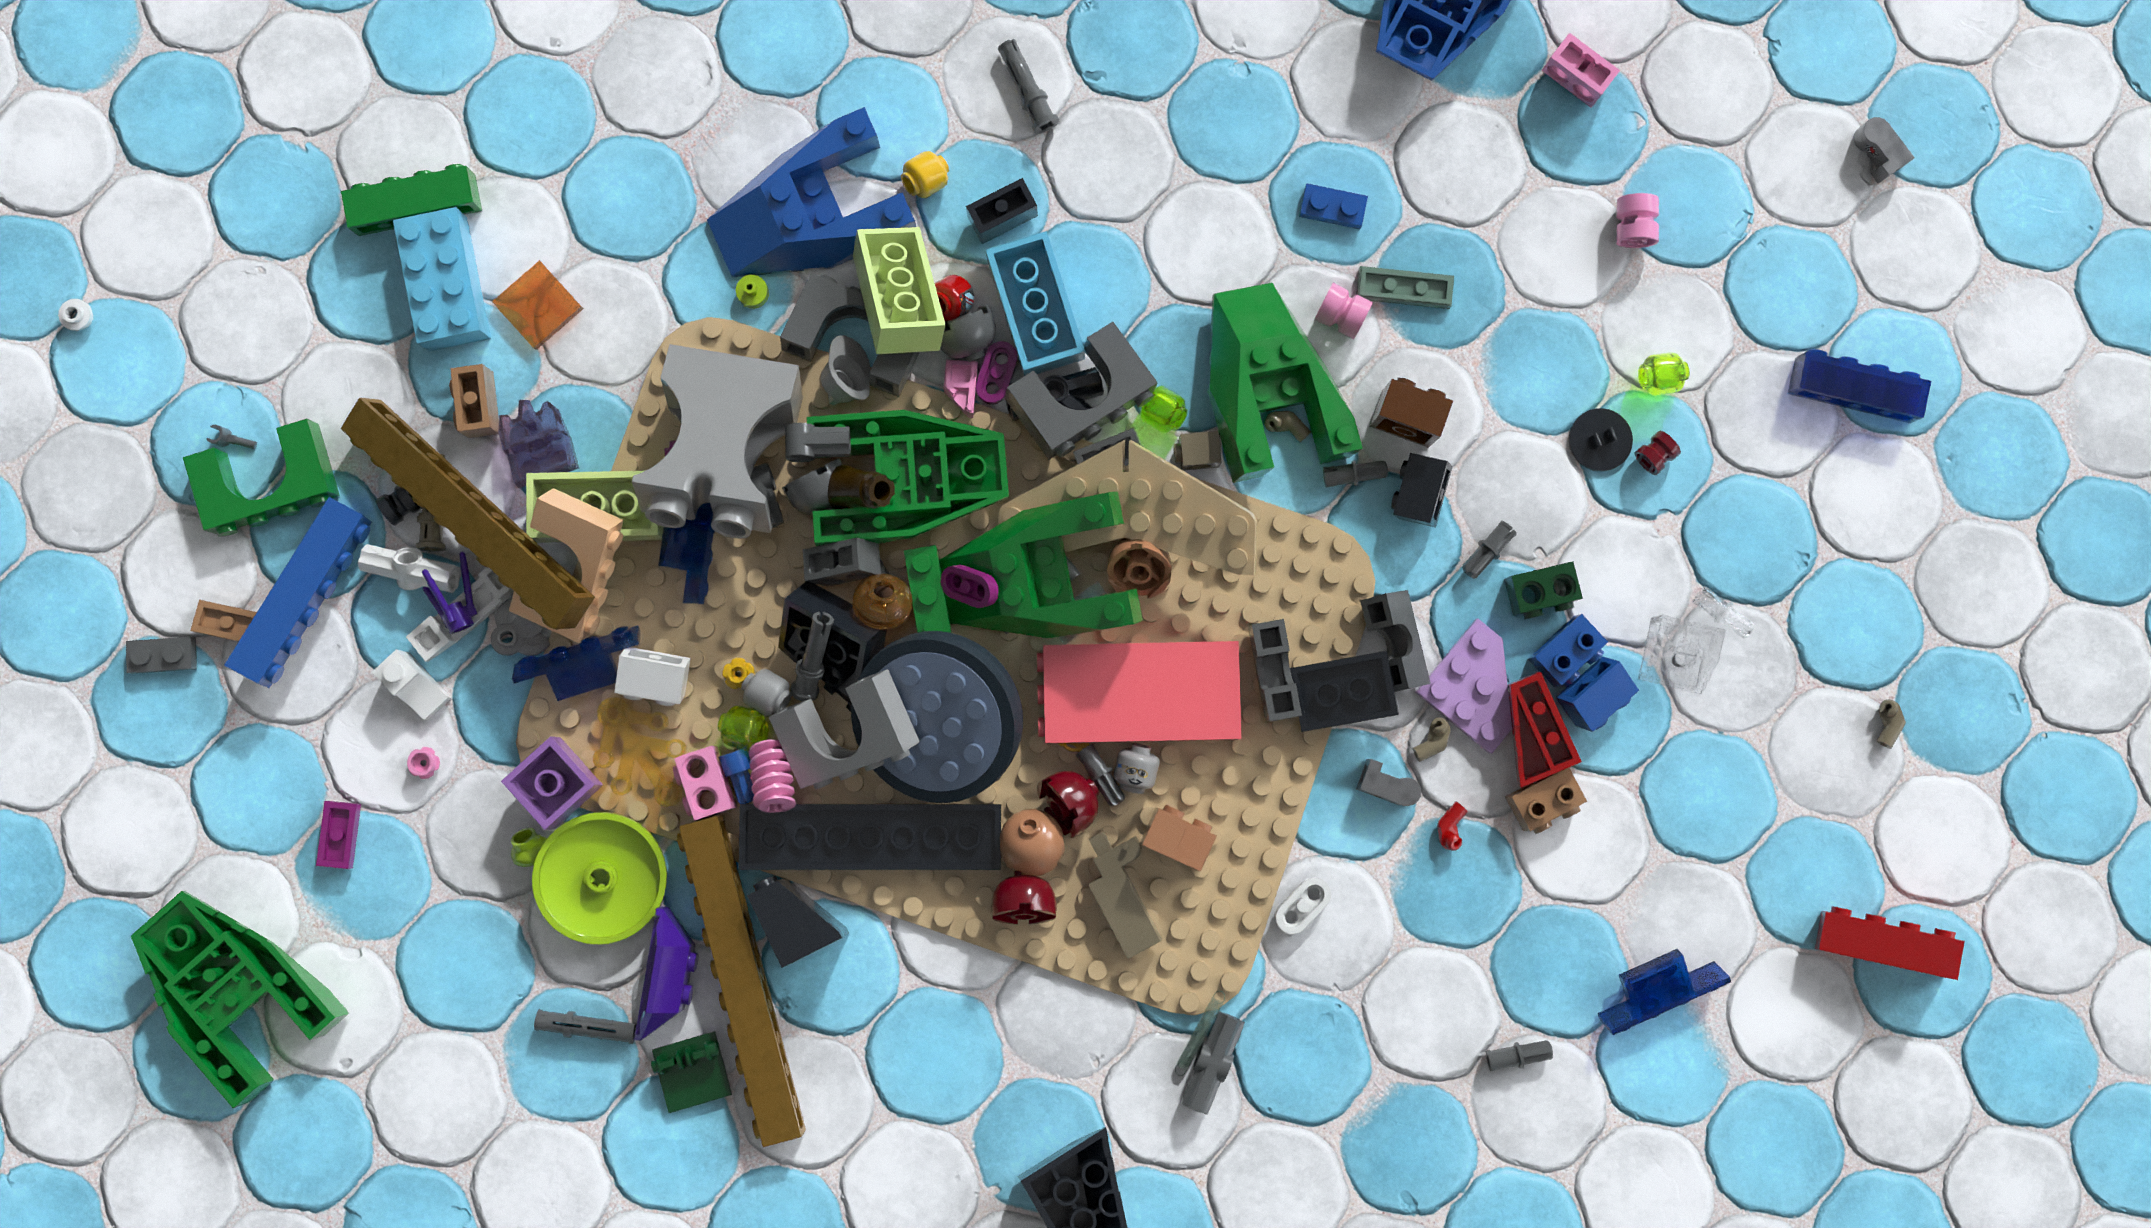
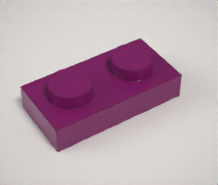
(338, 834)

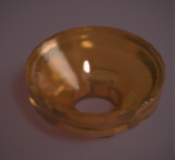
(882, 612)

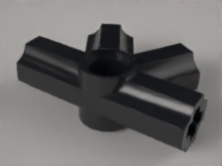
(1074, 389)

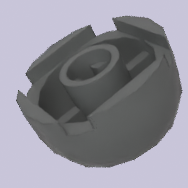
(969, 334)
(811, 490)

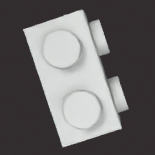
(652, 676)

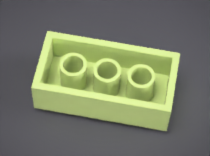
(898, 290)
(604, 490)

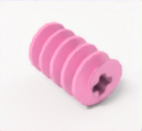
(771, 777)

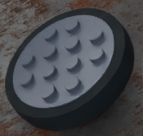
(961, 713)

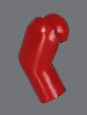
(1448, 829)

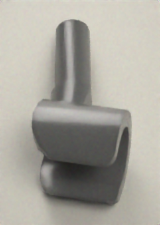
(226, 438)

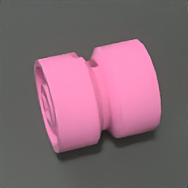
(1637, 220)
(1343, 310)

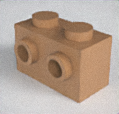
(474, 401)
(1546, 800)

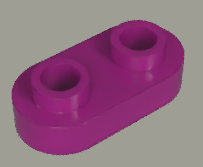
(995, 373)
(975, 589)

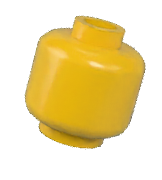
(925, 174)

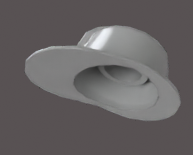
(846, 372)

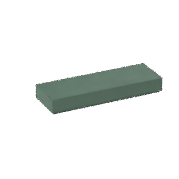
(1405, 287)

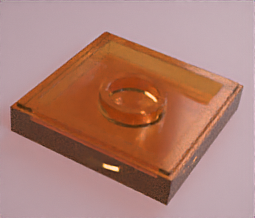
(537, 305)

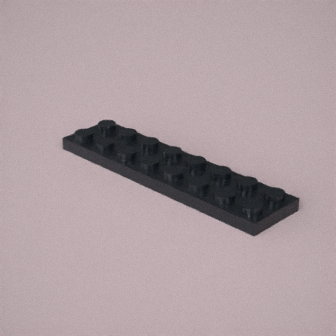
(871, 837)

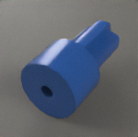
(736, 766)

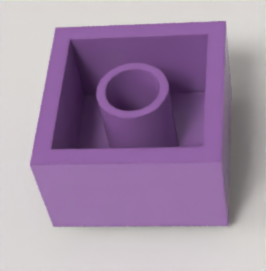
(552, 783)

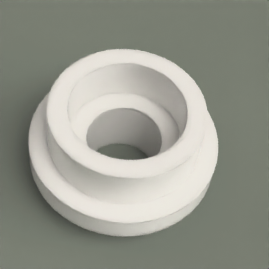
(83, 318)

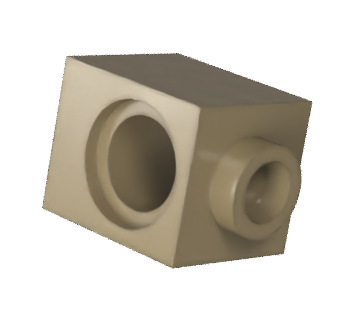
(1198, 450)

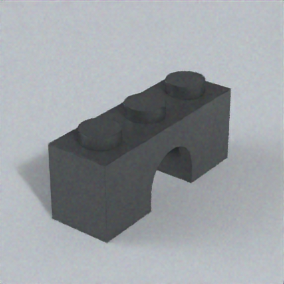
(1394, 619)
(1273, 672)

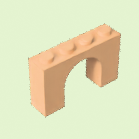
(592, 537)

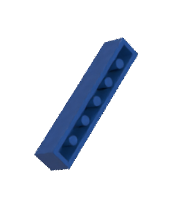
(299, 593)

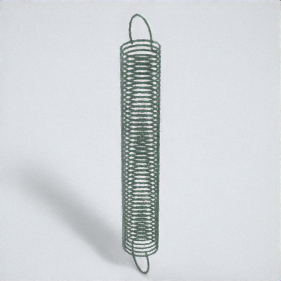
(1199, 1039)

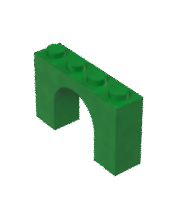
(305, 483)

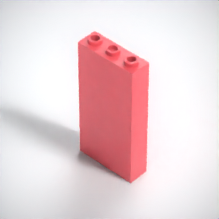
(1140, 692)

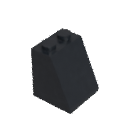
(793, 920)

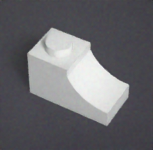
(411, 683)

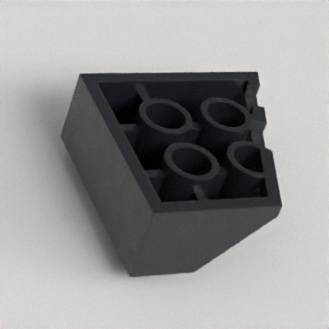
(849, 643)
(1077, 1186)

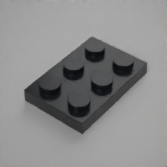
(1345, 691)

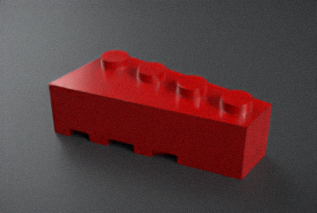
(1889, 944)

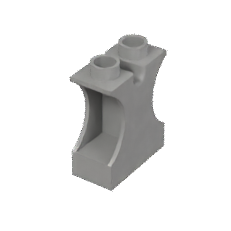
(727, 417)

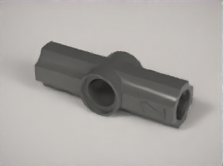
(1212, 1062)

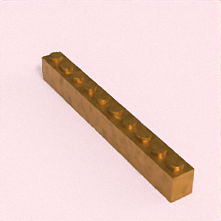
(467, 514)
(742, 981)

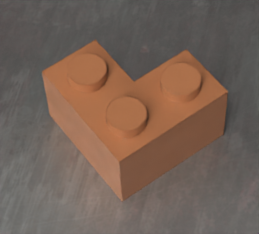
(1178, 838)

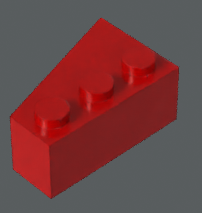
(1538, 731)

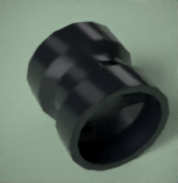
(397, 505)

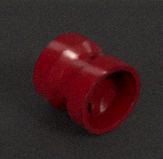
(1657, 453)

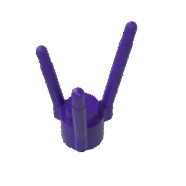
(454, 616)

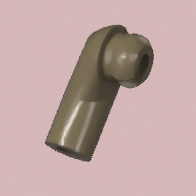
(1286, 421)
(1893, 722)
(1436, 740)

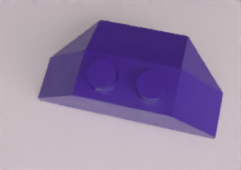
(667, 973)

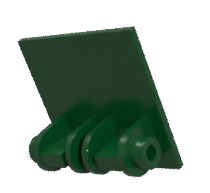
(691, 1072)

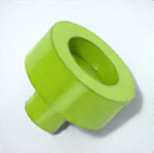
(756, 296)

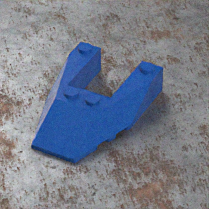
(1433, 32)
(790, 214)

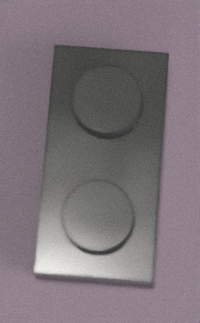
(161, 655)

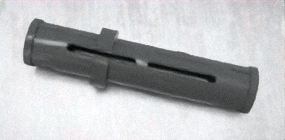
(547, 1022)

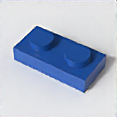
(1333, 206)

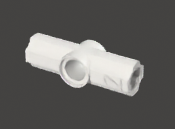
(407, 567)

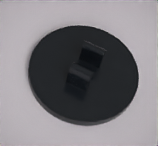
(1600, 439)

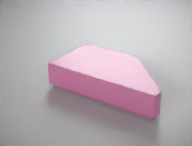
(961, 384)

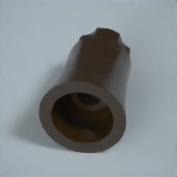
(858, 488)

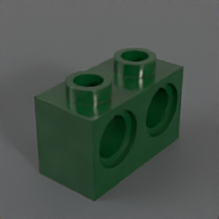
(1541, 583)

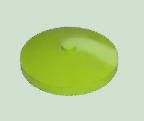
(599, 878)

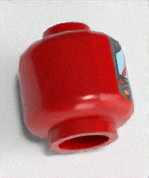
(954, 296)

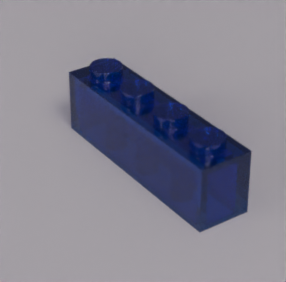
(1859, 386)

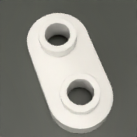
(1305, 909)

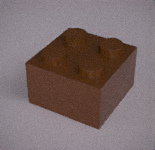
(1411, 412)

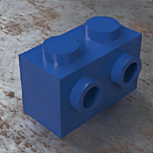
(1568, 651)
(1597, 694)

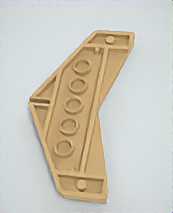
(1156, 506)

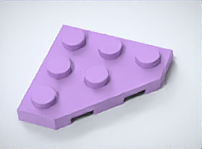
(1472, 687)

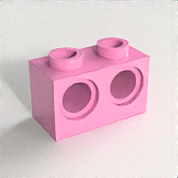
(1580, 70)
(711, 780)

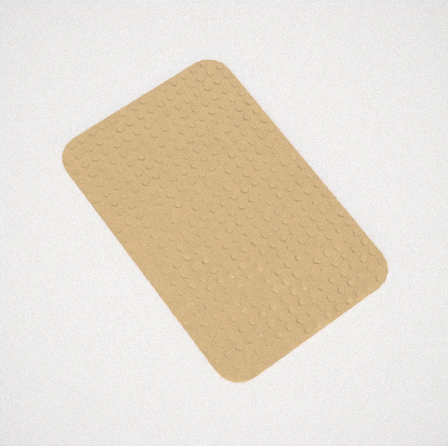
(1242, 787)

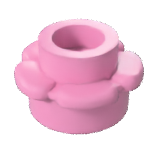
(415, 766)

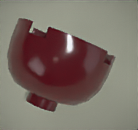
(1070, 800)
(1023, 899)

